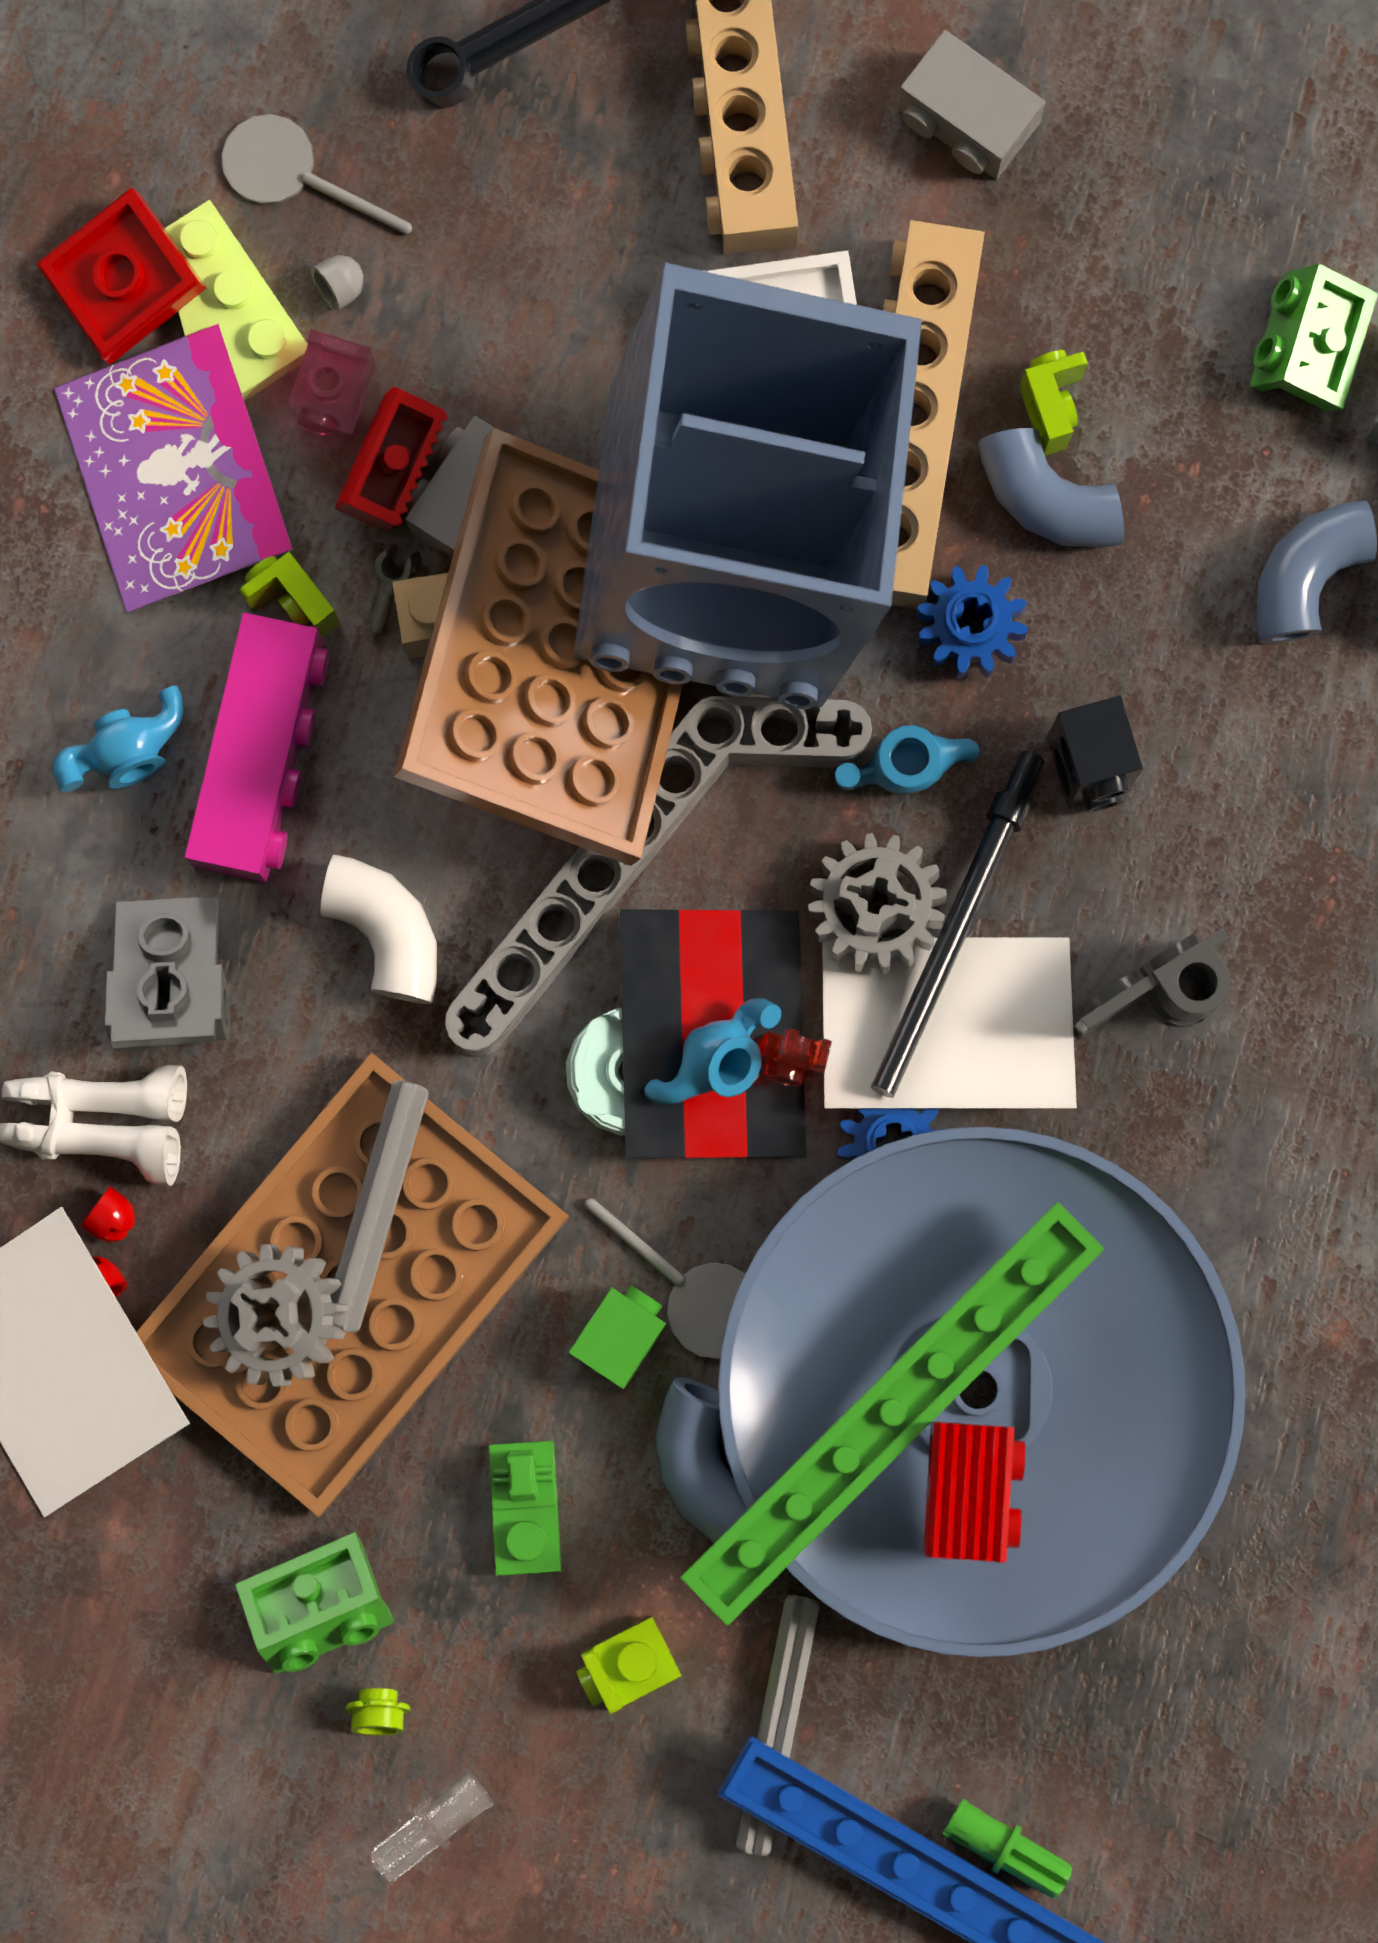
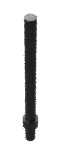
(1006, 816)

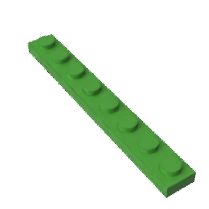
(892, 1413)

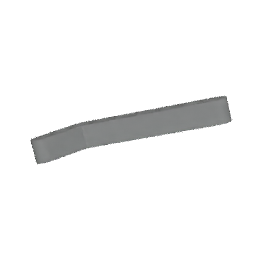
(670, 809)

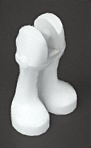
(150, 1147)

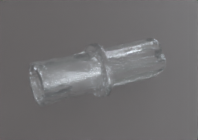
(430, 1827)

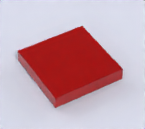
(121, 276)

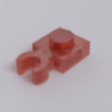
(792, 1057)

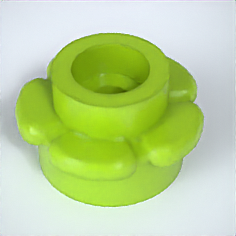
(377, 1712)

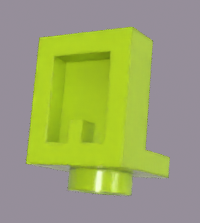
(1047, 408)
(302, 599)
(627, 1666)

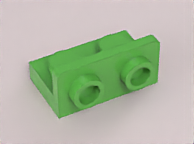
(1314, 336)
(314, 1605)

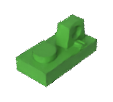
(525, 1508)

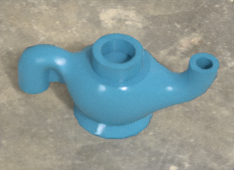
(122, 747)
(907, 761)
(719, 1056)

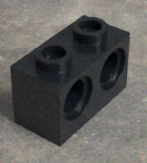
(1095, 754)

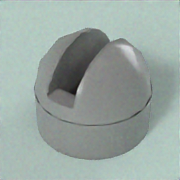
(338, 280)

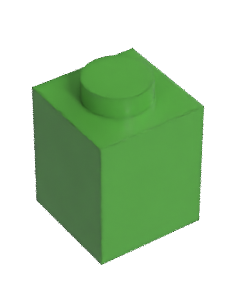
(620, 1335)

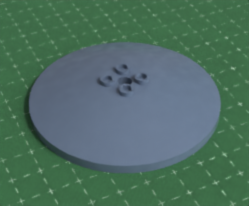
(1114, 1387)

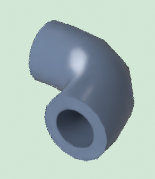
(1044, 500)
(1304, 563)
(693, 1460)

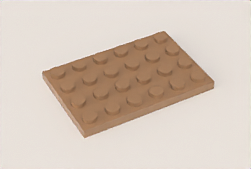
(501, 699)
(450, 1256)

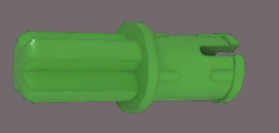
(1008, 1849)

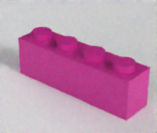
(256, 748)

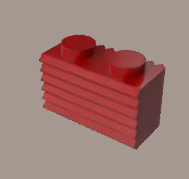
(391, 460)
(970, 1492)

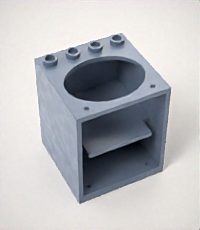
(749, 488)

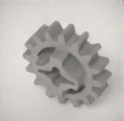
(854, 894)
(247, 1320)

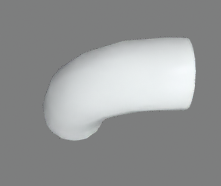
(392, 923)

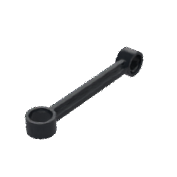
(493, 44)

